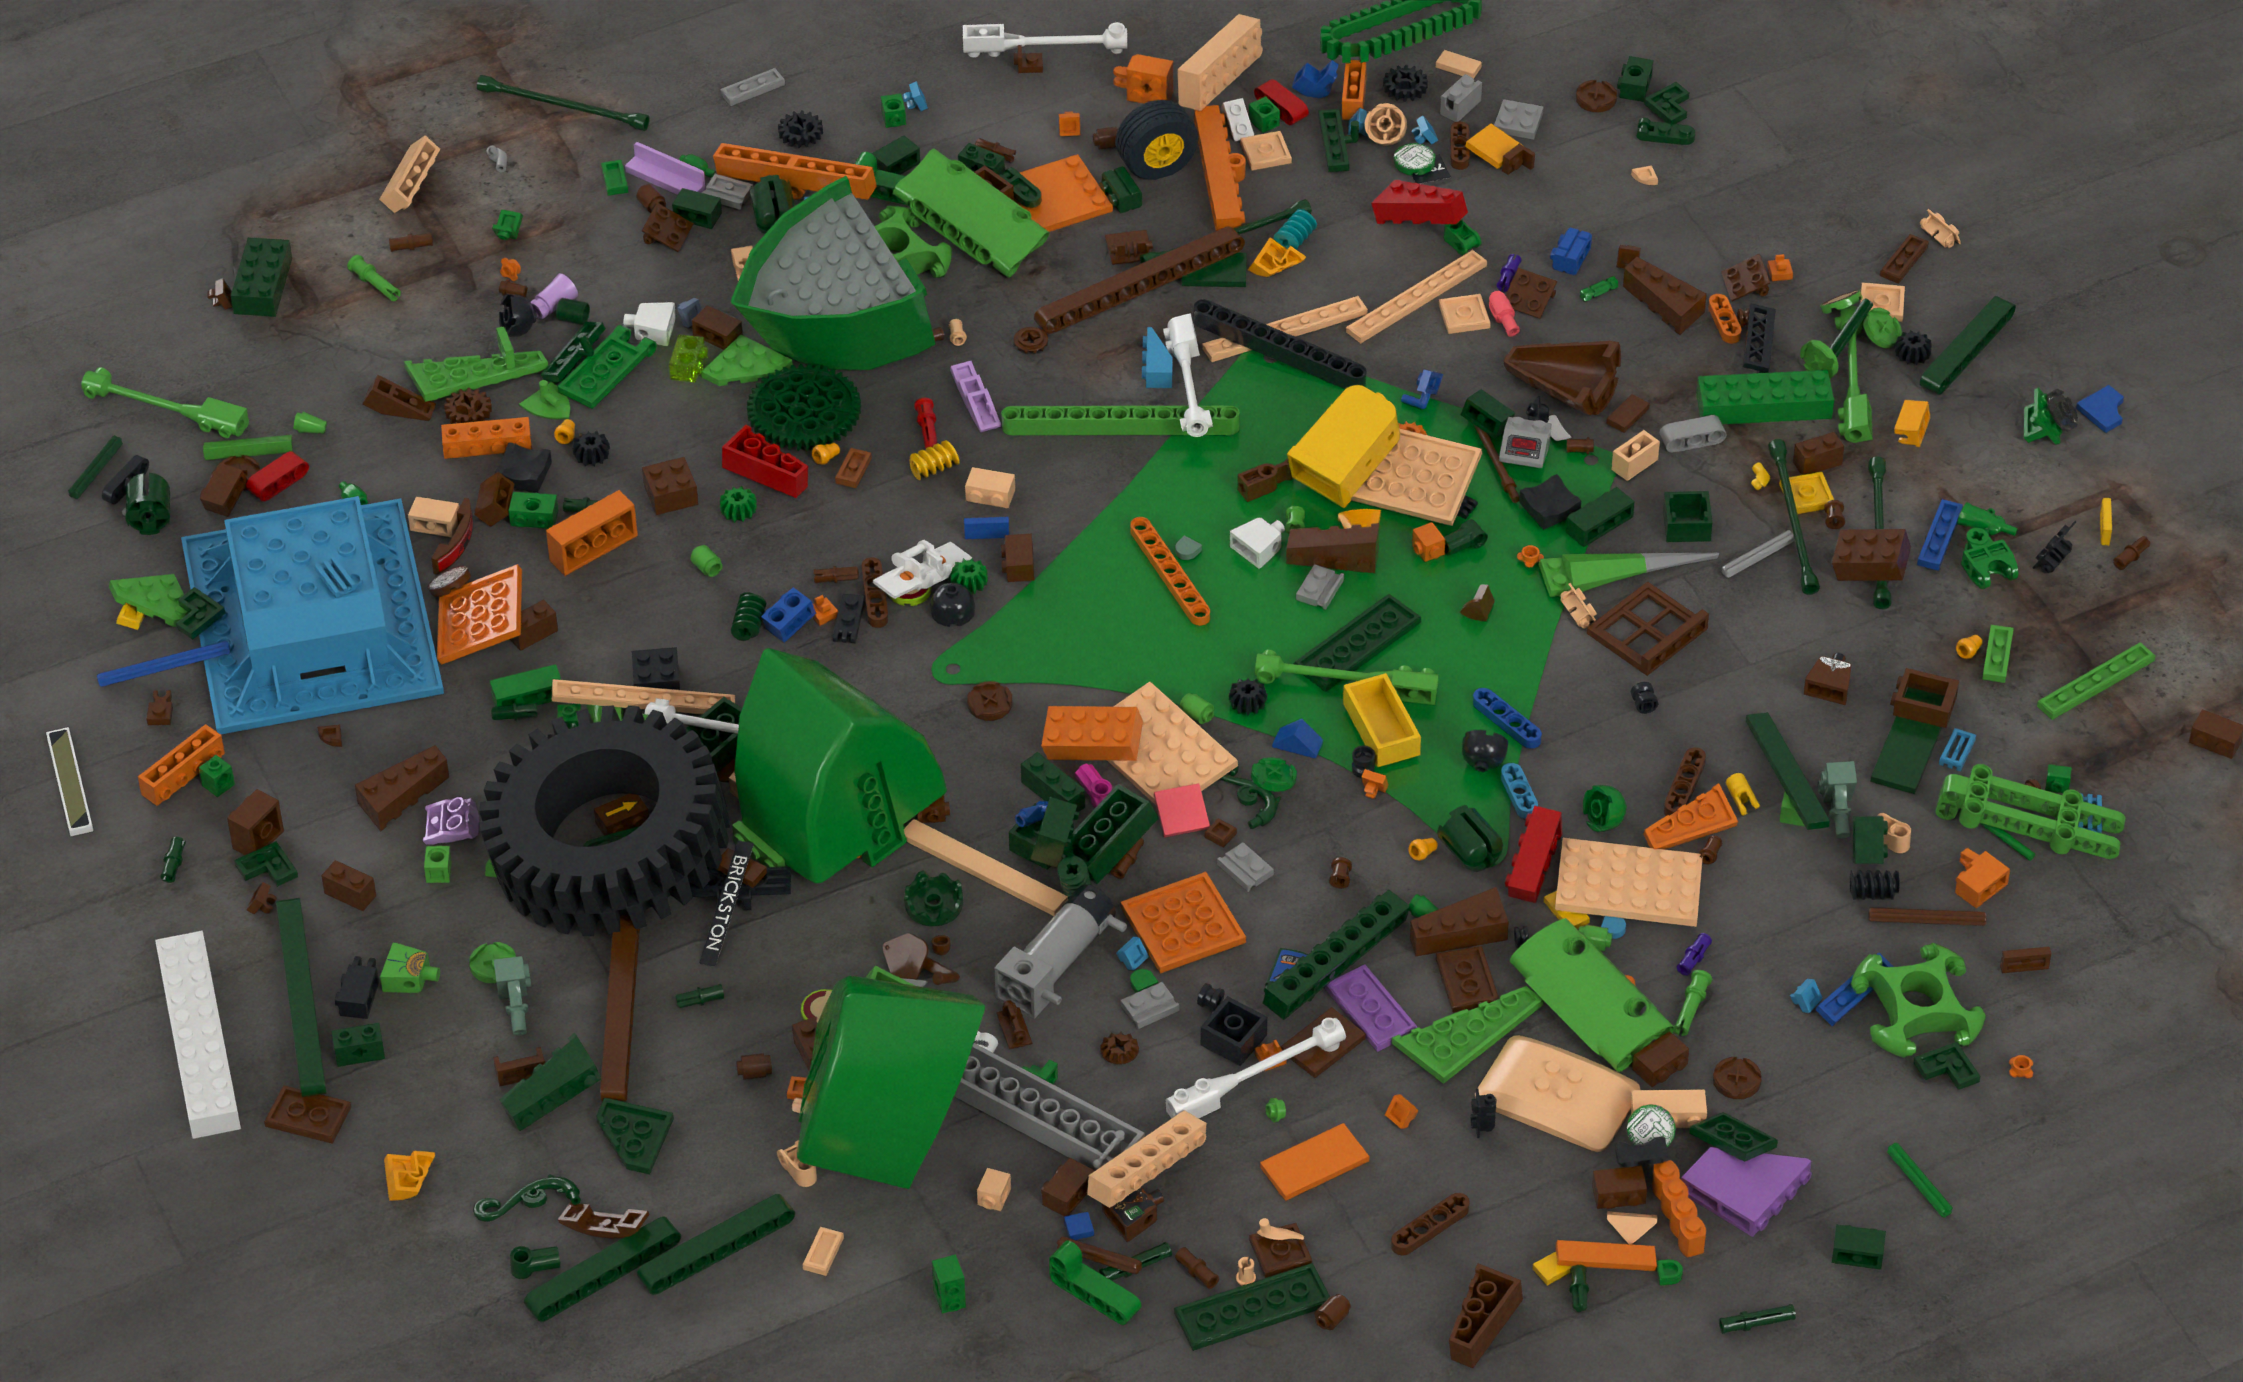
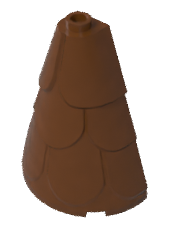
(1570, 372)

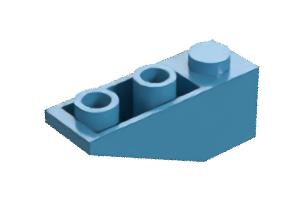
(1158, 362)

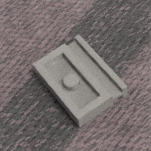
(731, 191)
(1319, 586)
(1245, 866)
(1149, 1005)

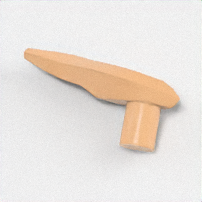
(1276, 1233)

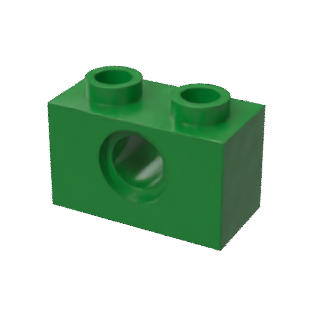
(533, 510)
(948, 1284)

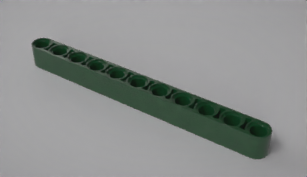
(301, 997)

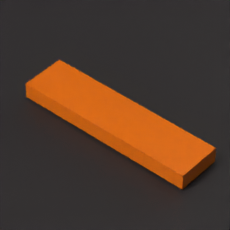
(1606, 1255)

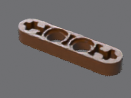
(874, 592)
(1685, 783)
(1426, 1220)

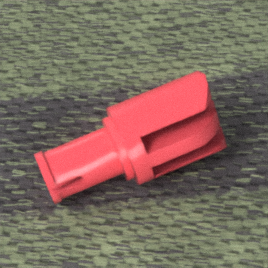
(1503, 312)

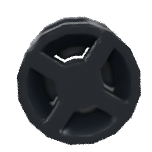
(1210, 997)

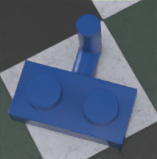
(1428, 384)

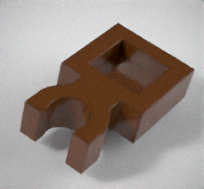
(160, 710)

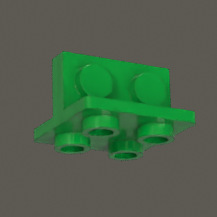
(2039, 421)

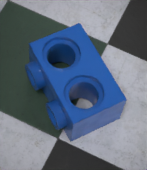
(788, 614)

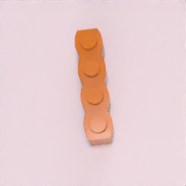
(1679, 1208)

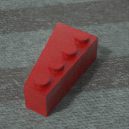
(1419, 204)
(764, 463)
(1535, 852)

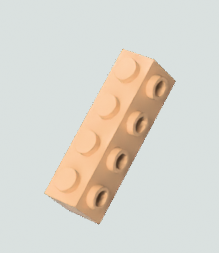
(410, 174)

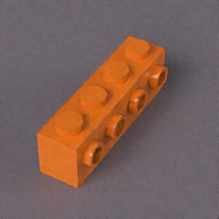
(484, 437)
(180, 765)

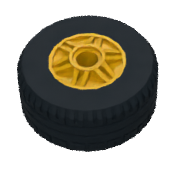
(1156, 139)

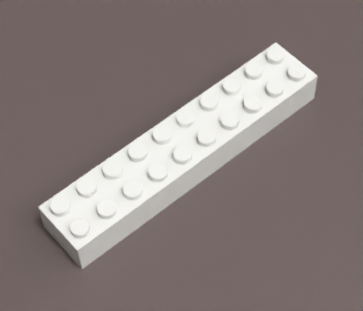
(197, 1035)

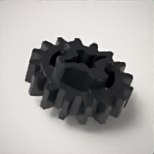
(1405, 83)
(800, 129)

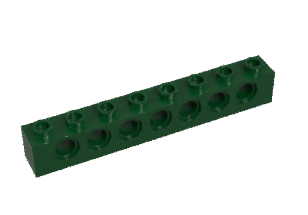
(1335, 954)

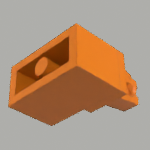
(1982, 879)

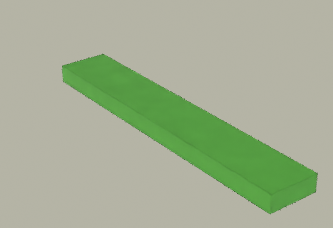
(2096, 681)

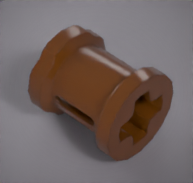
(1839, 508)
(1340, 875)

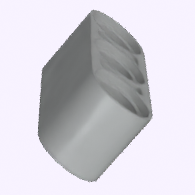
(1692, 433)

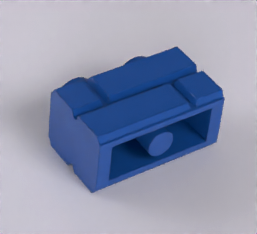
(1571, 251)

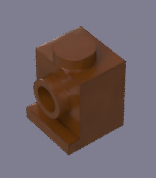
(935, 812)

